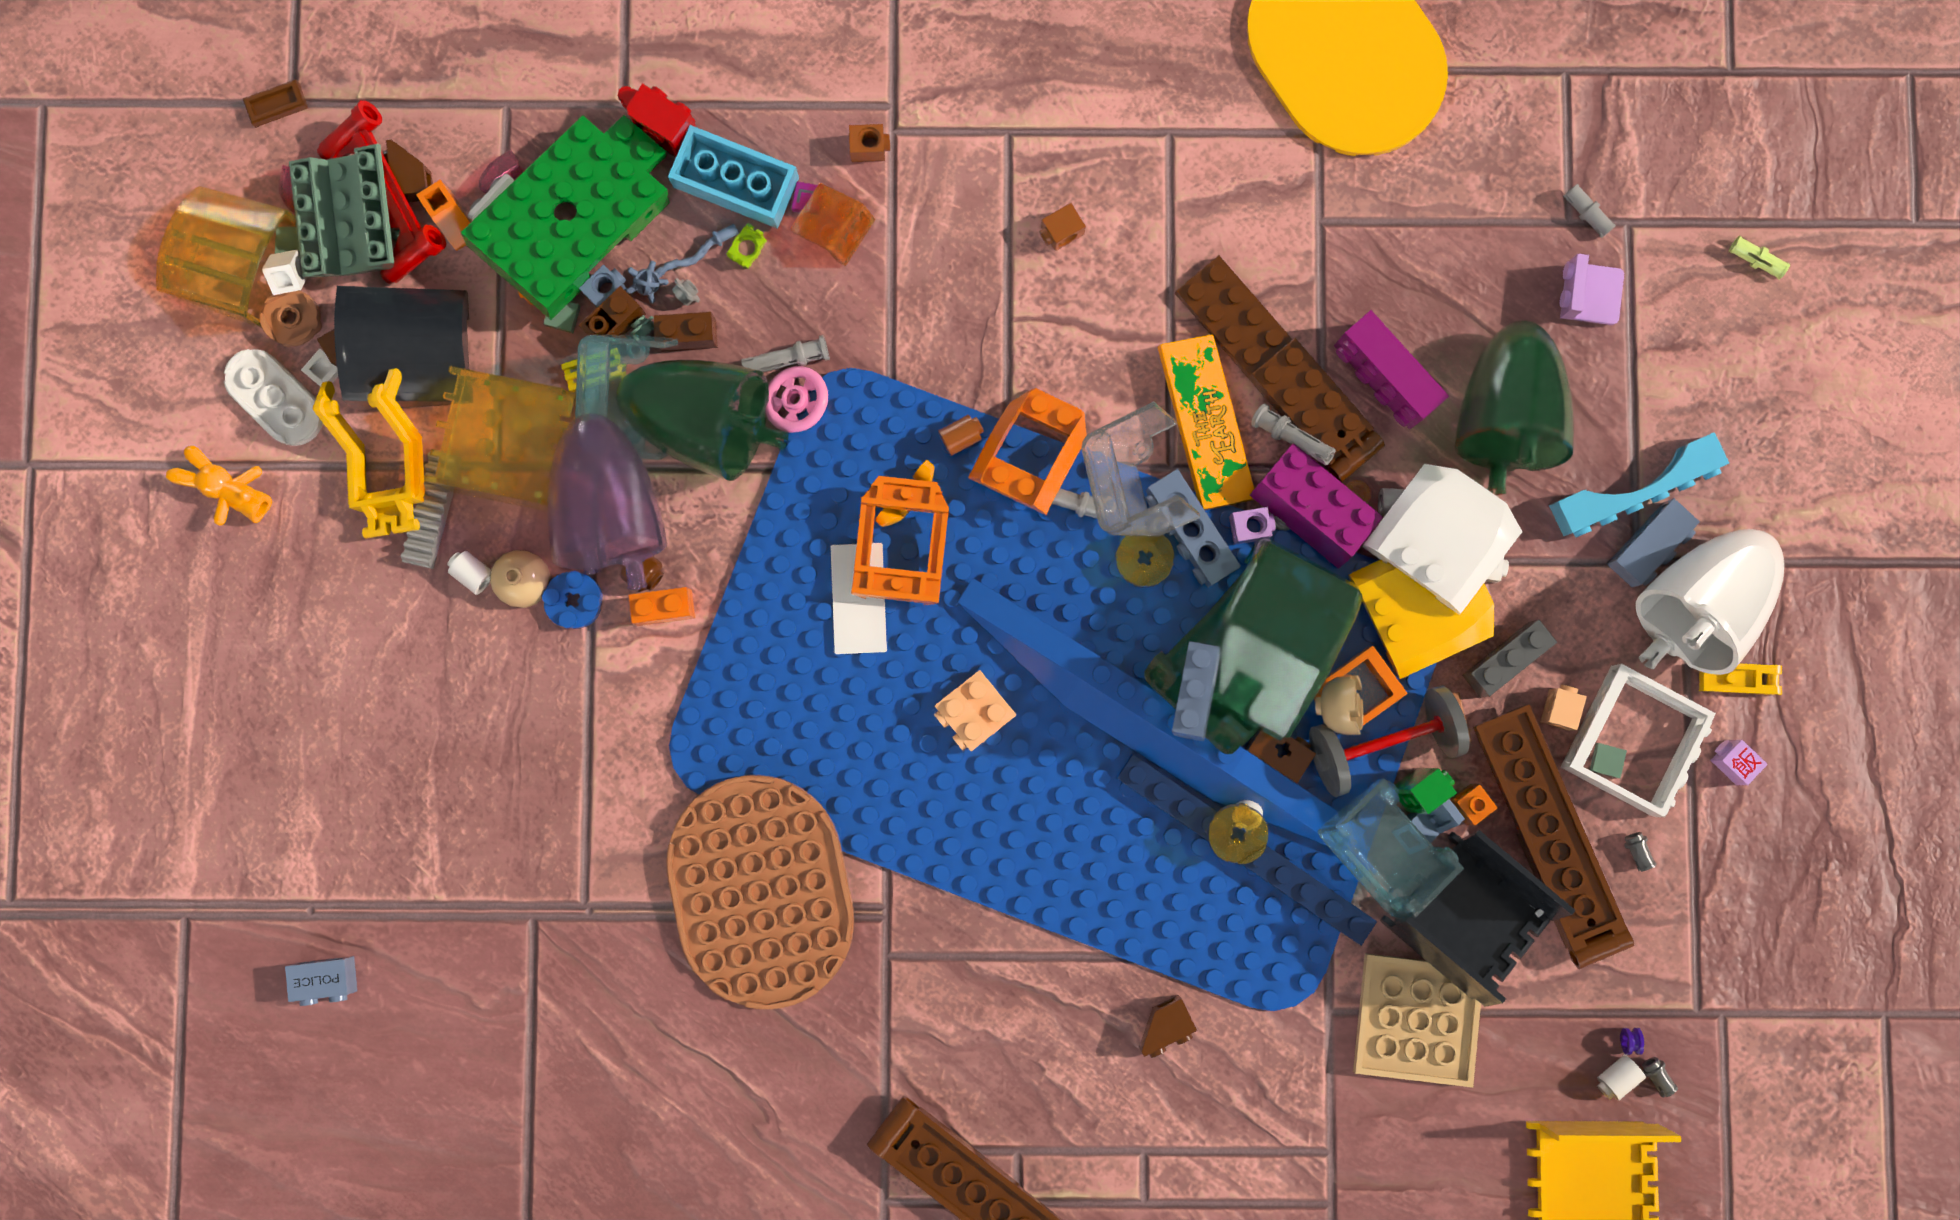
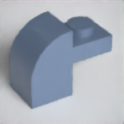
(1438, 821)

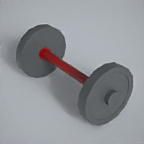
(1444, 722)

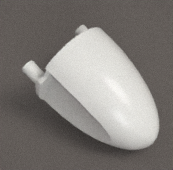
(1713, 601)

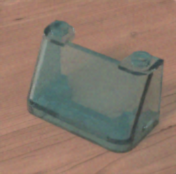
(1389, 852)

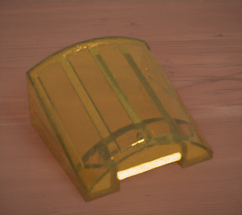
(216, 250)

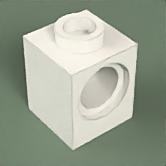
(284, 272)

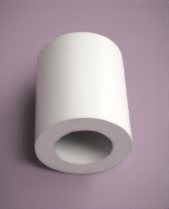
(469, 571)
(1620, 1078)

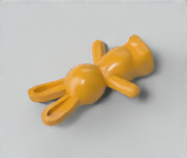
(217, 483)

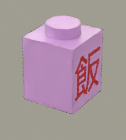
(1738, 761)

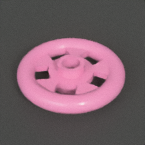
(816, 408)

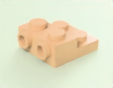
(974, 711)

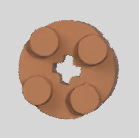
(305, 324)

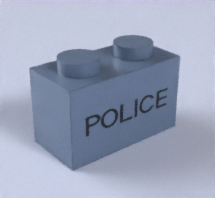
(321, 979)

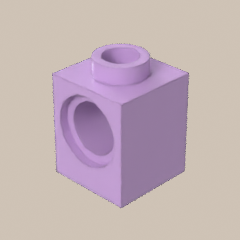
(1239, 529)

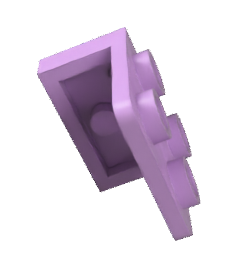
(1591, 292)

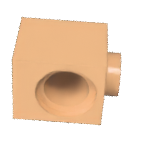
(1563, 708)

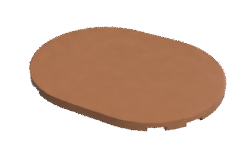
(760, 891)

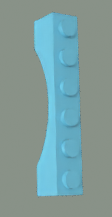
(1689, 462)

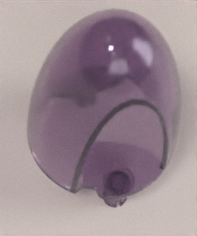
(602, 502)

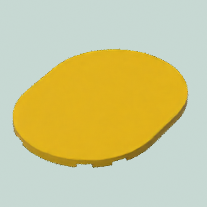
(1351, 69)

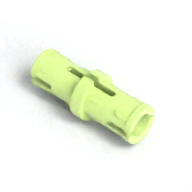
(1773, 265)

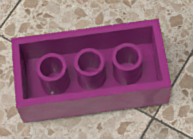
(1390, 370)
(1316, 506)

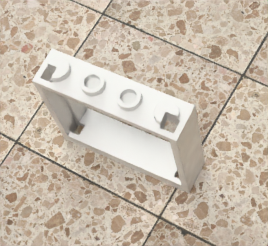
(1686, 753)

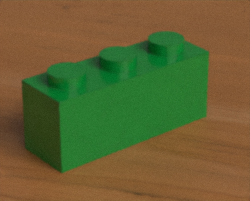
(1425, 790)

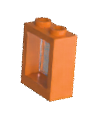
(1378, 682)

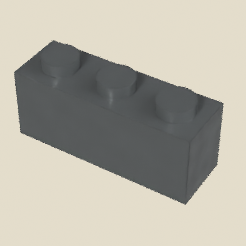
(1509, 658)

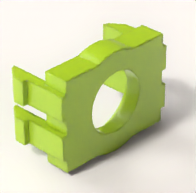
(747, 233)

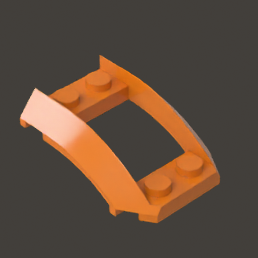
(1016, 482)
(897, 583)

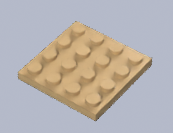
(1415, 1024)

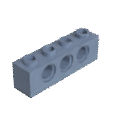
(1208, 536)

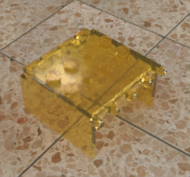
(500, 438)

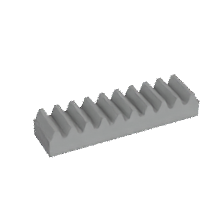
(432, 514)

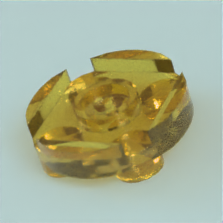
(1140, 574)
(1239, 816)

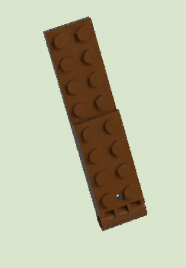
(1279, 366)
(1553, 835)
(951, 1168)

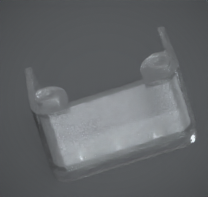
(1114, 480)

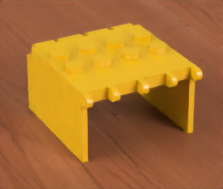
(1596, 1169)

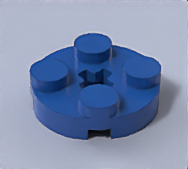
(556, 597)

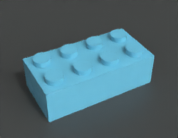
(733, 176)

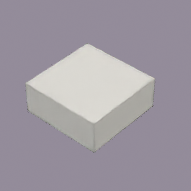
(320, 368)

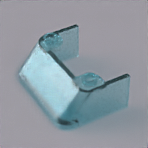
(599, 372)

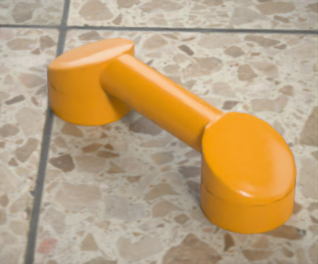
(891, 516)

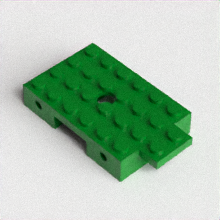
(613, 198)

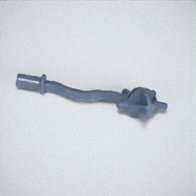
(647, 280)

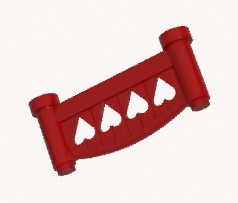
(413, 242)

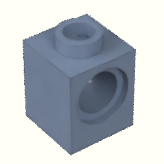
(603, 275)

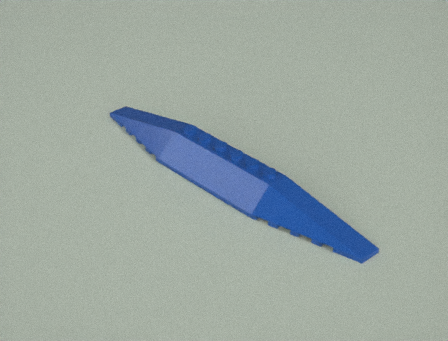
(1141, 716)

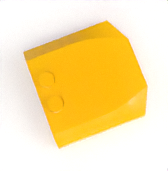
(1414, 623)

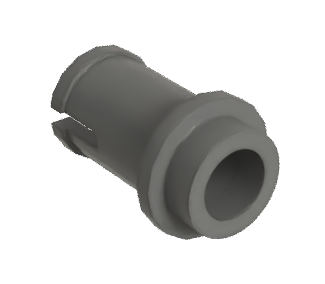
(1641, 854)
(1660, 1078)

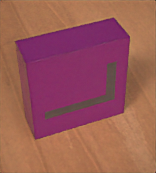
(802, 194)

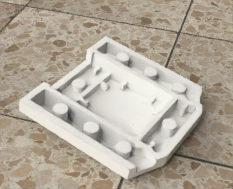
(1445, 534)

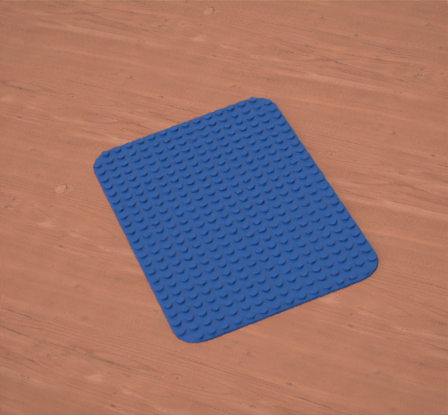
(1037, 807)

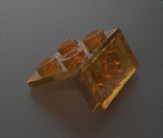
(833, 222)

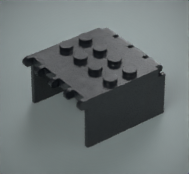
(1481, 919)

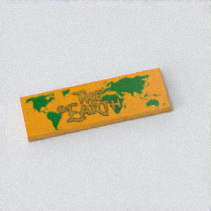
(1206, 422)

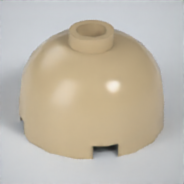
(519, 578)
(1342, 705)

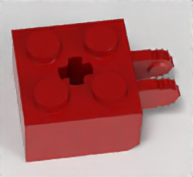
(657, 116)

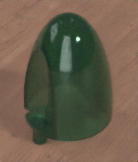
(1517, 406)
(700, 413)

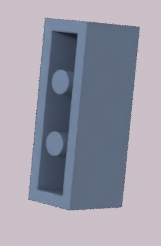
(1654, 543)
(1196, 691)

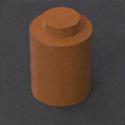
(961, 434)

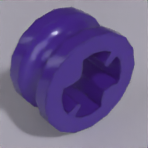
(1632, 1041)

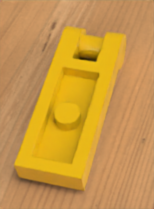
(1744, 679)

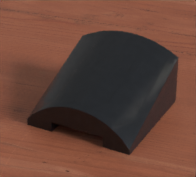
(402, 330)

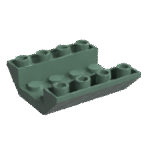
(342, 214)

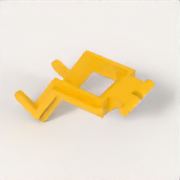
(387, 508)

